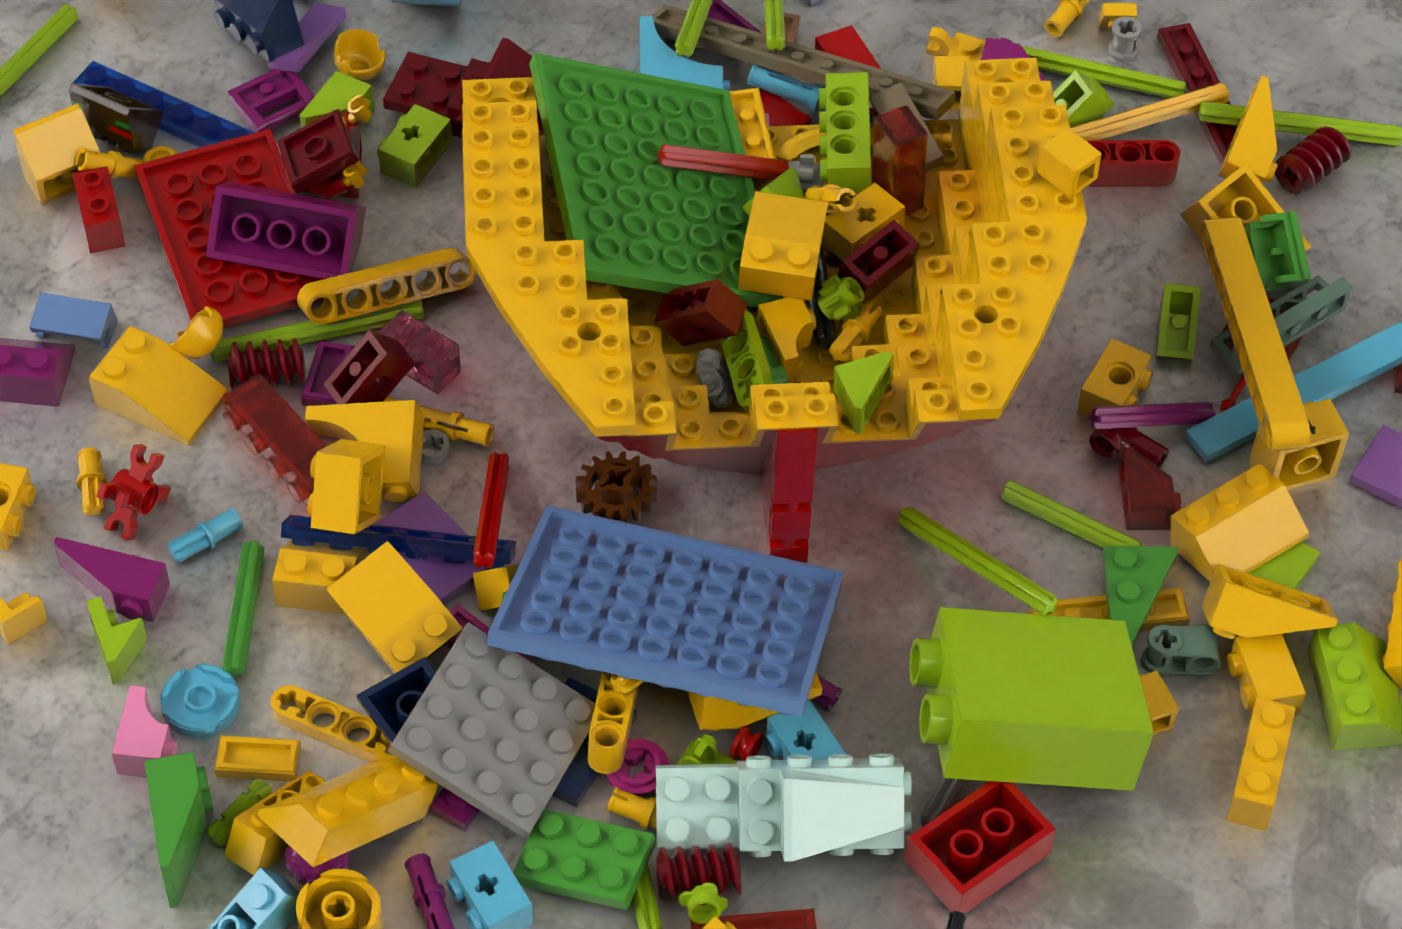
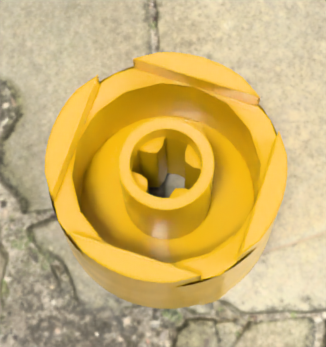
(339, 902)

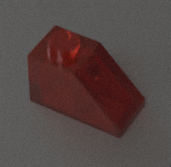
(1146, 493)

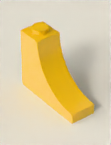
(385, 423)

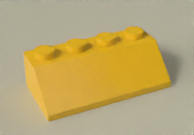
(351, 809)

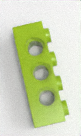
(847, 131)

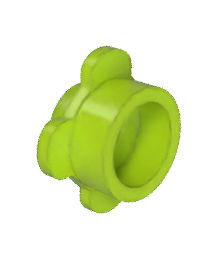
(703, 903)

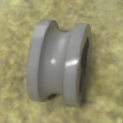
(438, 440)

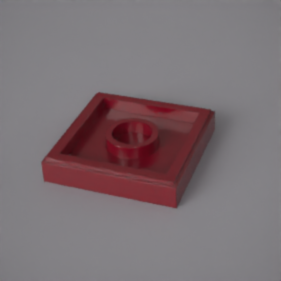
(317, 151)

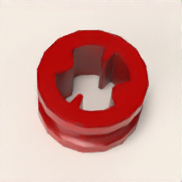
(746, 744)

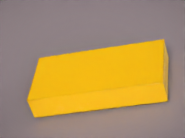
(257, 758)

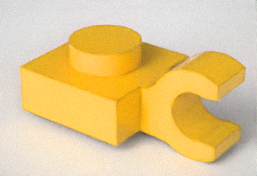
(962, 45)

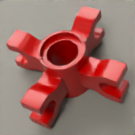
(133, 491)

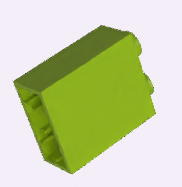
(1032, 699)

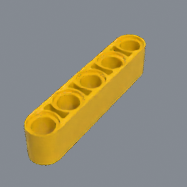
(371, 280)
(610, 727)

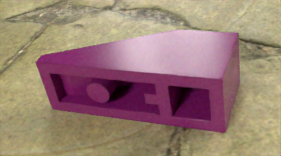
(124, 581)

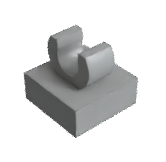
(807, 172)

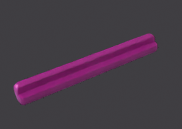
(1150, 415)

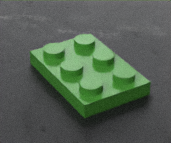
(584, 859)

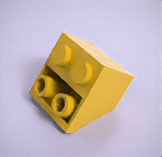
(50, 150)

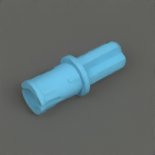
(205, 535)

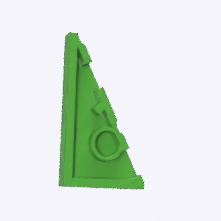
(1134, 580)

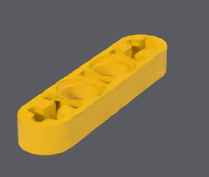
(334, 734)

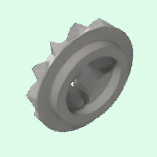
(713, 372)

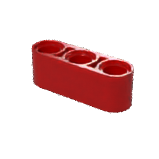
(1136, 163)

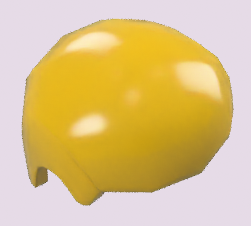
(359, 54)
(201, 334)

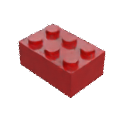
(979, 845)

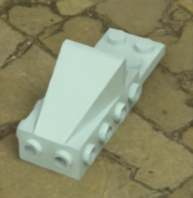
(786, 805)

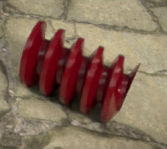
(1312, 159)
(267, 362)
(698, 869)

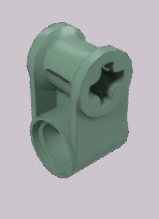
(1186, 649)

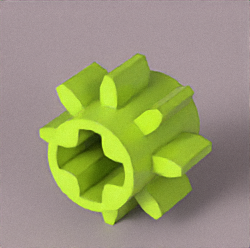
(840, 298)

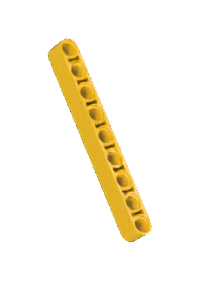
(1255, 335)

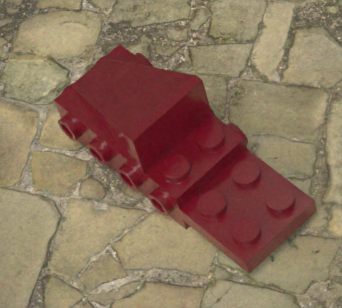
(438, 83)

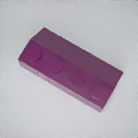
(284, 231)
(33, 371)

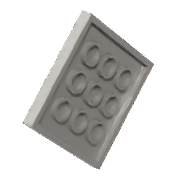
(495, 731)

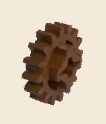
(616, 488)

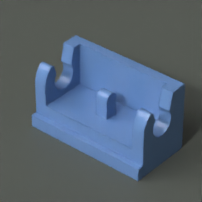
(74, 318)

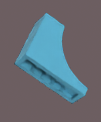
(663, 62)

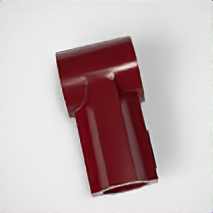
(1110, 443)

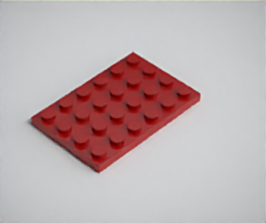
(181, 201)

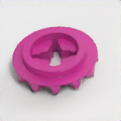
(636, 751)

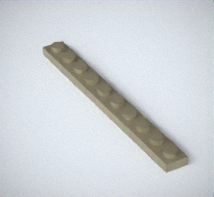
(800, 60)

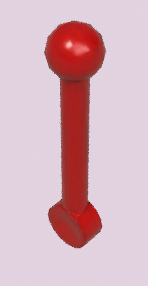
(1228, 403)

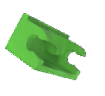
(1279, 251)

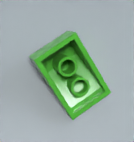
(179, 809)

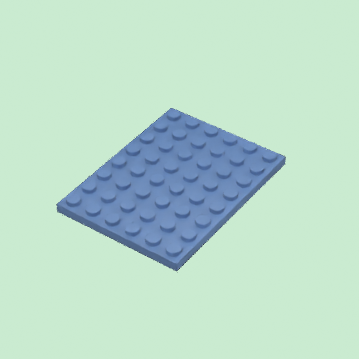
(669, 610)

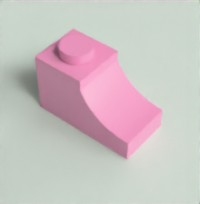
(140, 736)

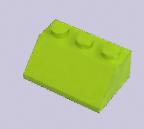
(1354, 689)

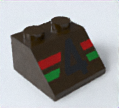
(117, 116)

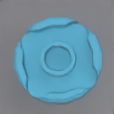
(200, 701)

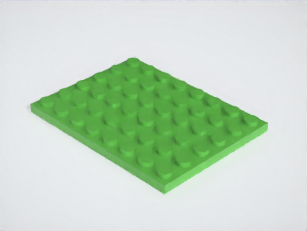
(639, 218)

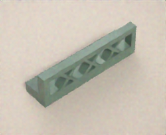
(1299, 318)

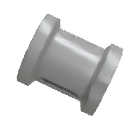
(1124, 42)

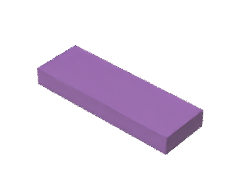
(316, 28)

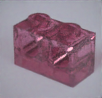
(432, 352)

